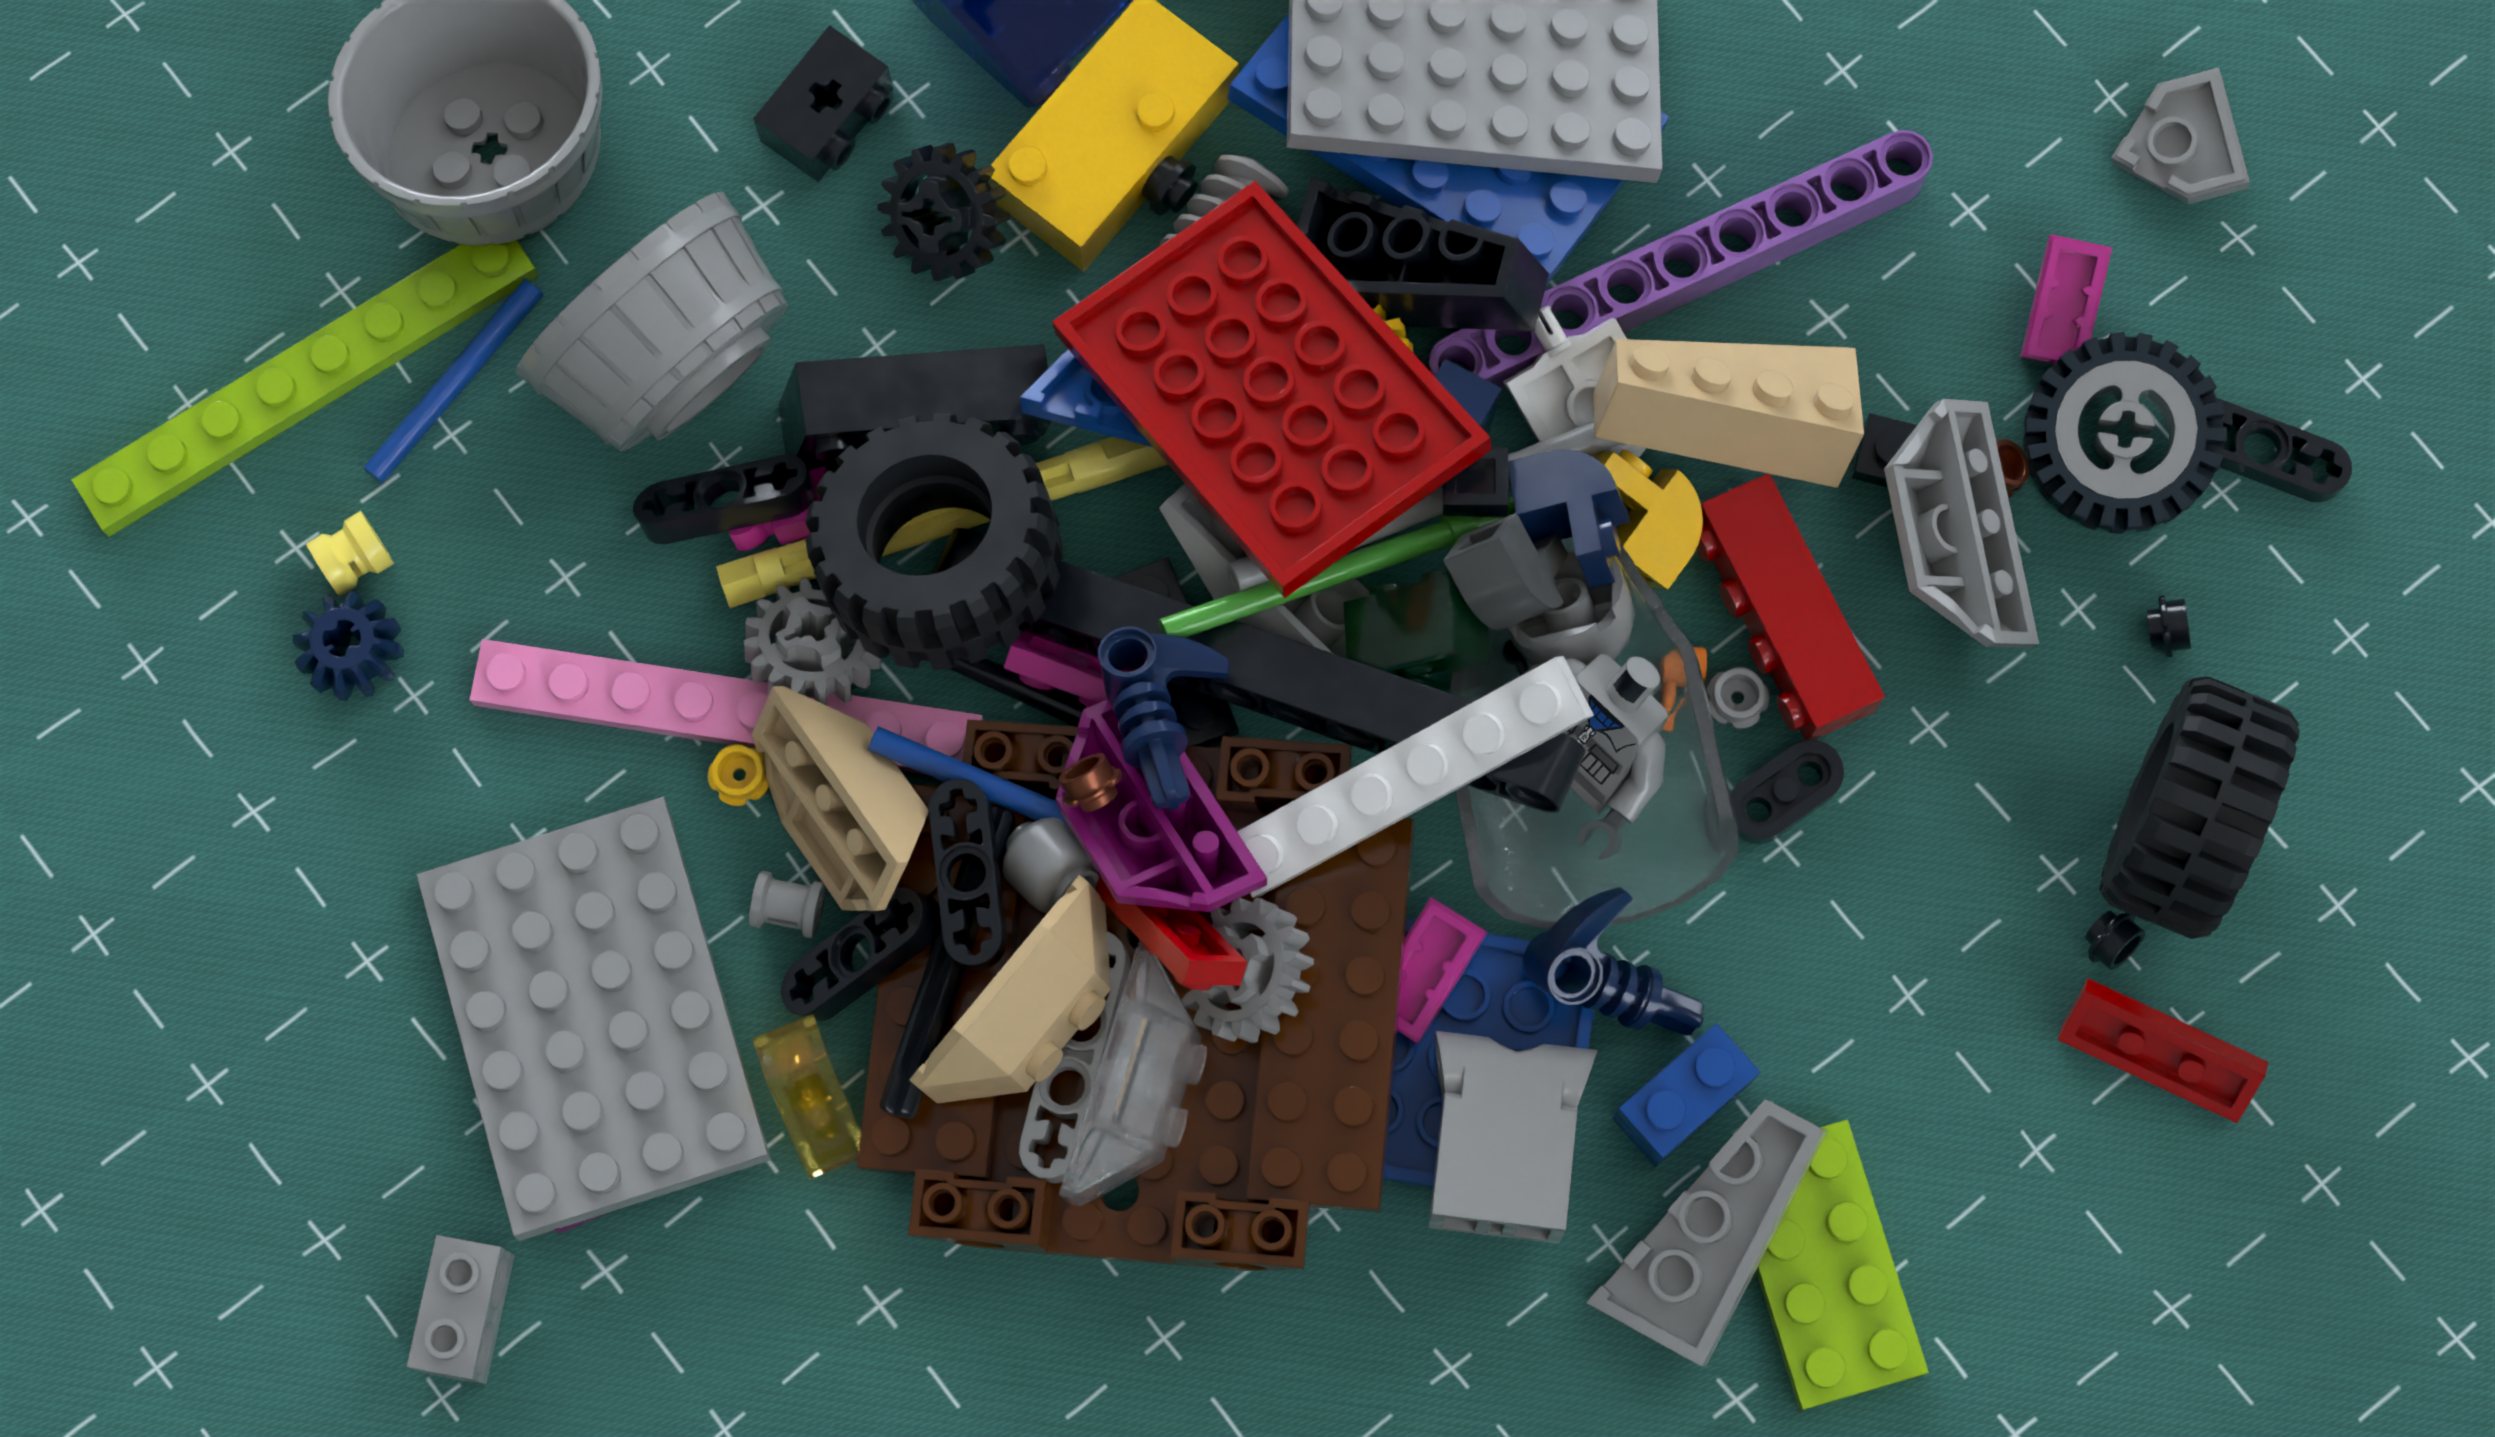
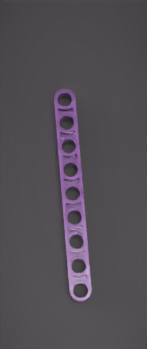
(1701, 248)

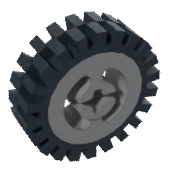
(2129, 371)

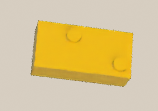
(1108, 125)

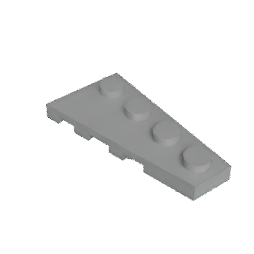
(1705, 1250)

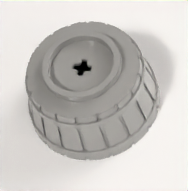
(445, 75)
(660, 328)

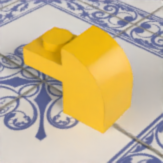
(1662, 516)

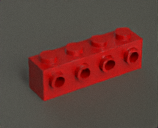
(1787, 610)

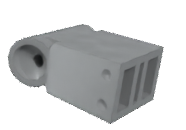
(1505, 1136)

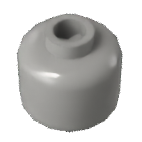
(1045, 861)

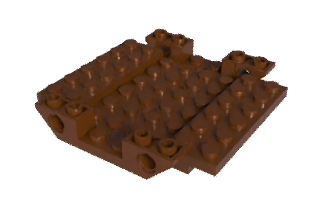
(1269, 1121)

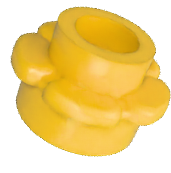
(722, 772)

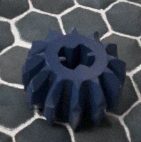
(334, 630)

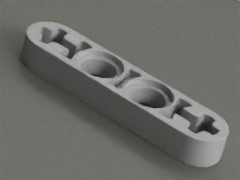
(1082, 1058)

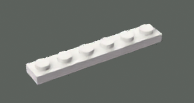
(1416, 772)

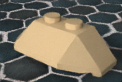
(838, 799)
(1028, 1008)

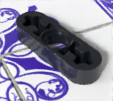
(2299, 478)
(781, 490)
(944, 829)
(834, 955)

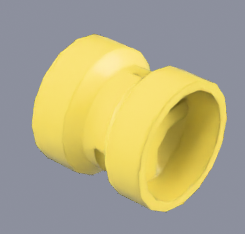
(350, 553)

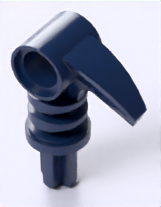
(1143, 702)
(1601, 980)

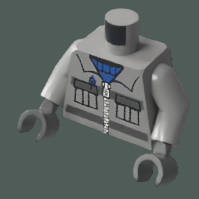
(1621, 742)

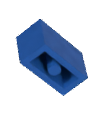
(1685, 1095)

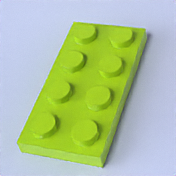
(1836, 1284)

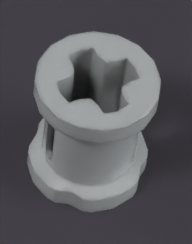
(787, 904)

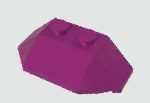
(1153, 854)

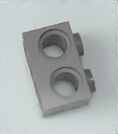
(461, 1310)

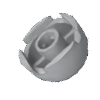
(1584, 625)

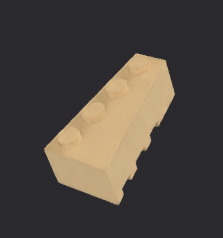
(1735, 404)

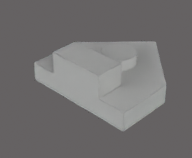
(2186, 141)

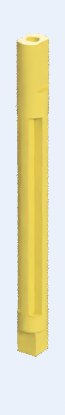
(1063, 476)

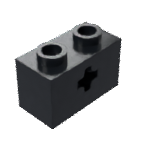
(827, 74)

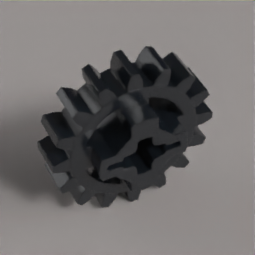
(956, 192)

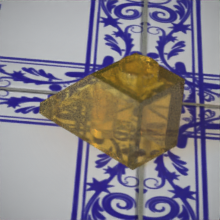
(809, 1095)

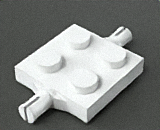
(1560, 384)

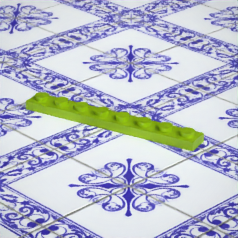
(300, 381)

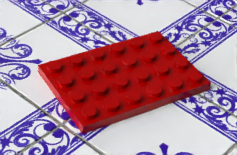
(1271, 388)

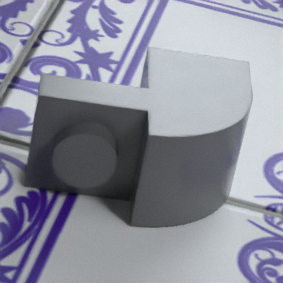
(1505, 573)

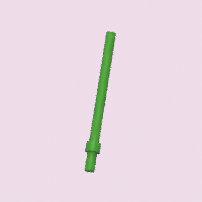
(1345, 569)

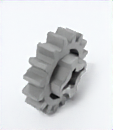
(808, 649)
(1269, 976)

